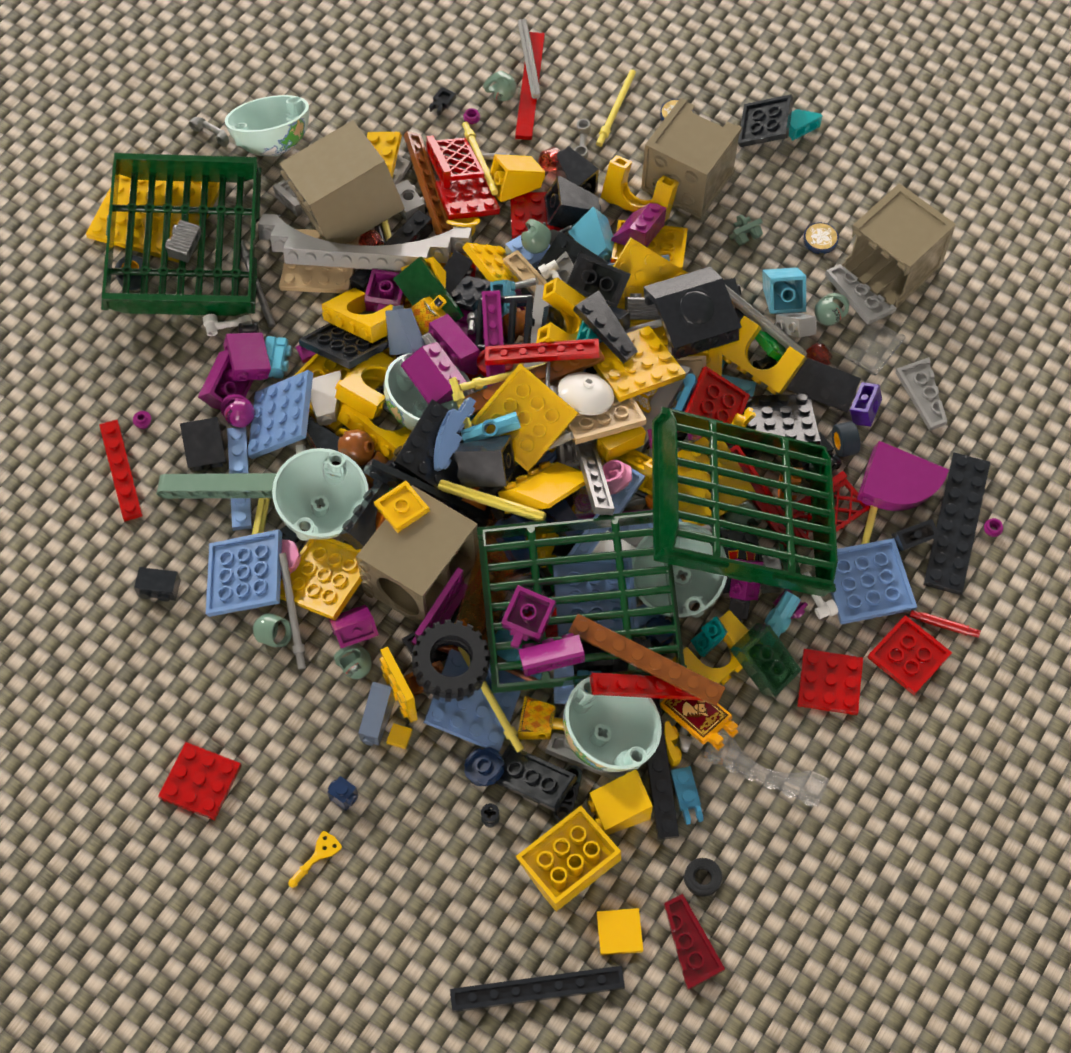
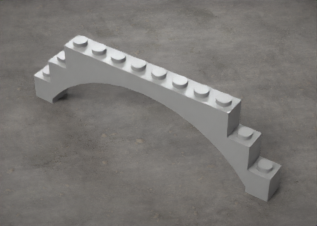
(307, 250)

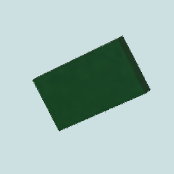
(420, 282)

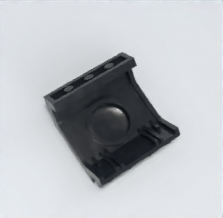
(694, 312)

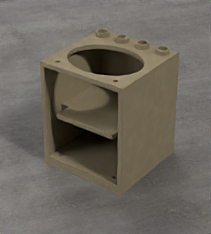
(342, 184)
(416, 564)

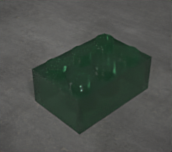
(766, 659)

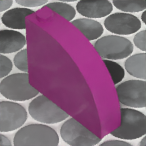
(899, 479)

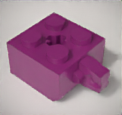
(382, 291)
(533, 626)

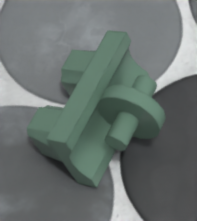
(740, 233)

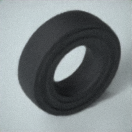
(703, 864)

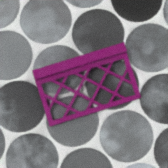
(446, 604)

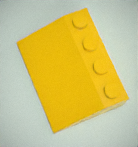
(544, 485)
(569, 858)

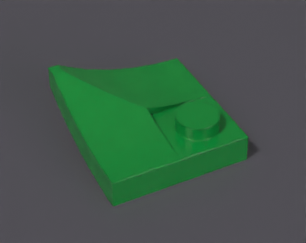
(770, 345)

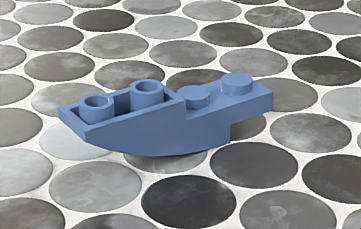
(447, 438)

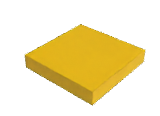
(401, 506)
(619, 931)

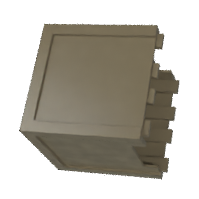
(693, 154)
(899, 245)

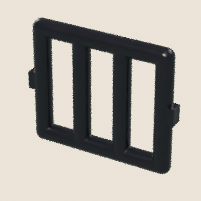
(513, 300)

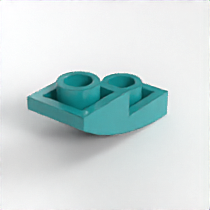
(709, 637)

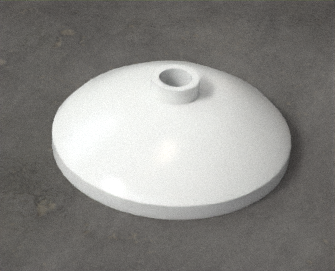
(586, 393)

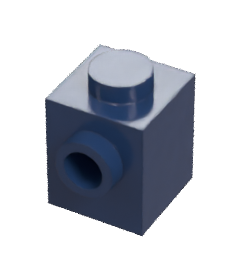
(659, 639)
(342, 793)

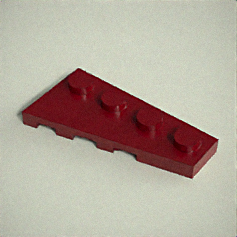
(694, 951)

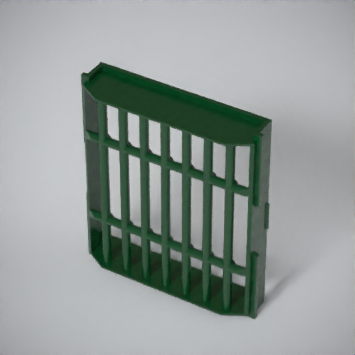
(187, 169)
(667, 512)
(542, 527)

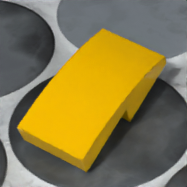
(671, 737)

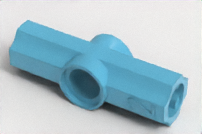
(503, 425)
(780, 616)

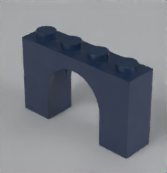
(557, 513)

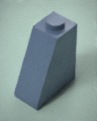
(403, 331)
(376, 714)

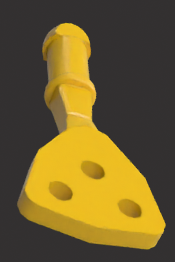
(318, 855)

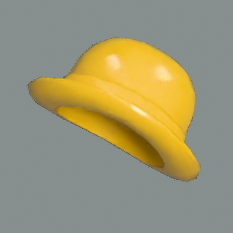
(466, 222)

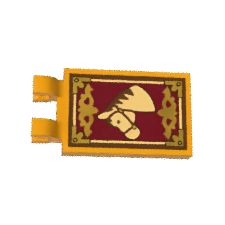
(701, 719)

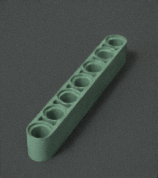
(216, 485)

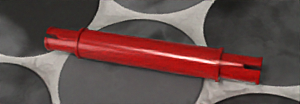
(944, 623)

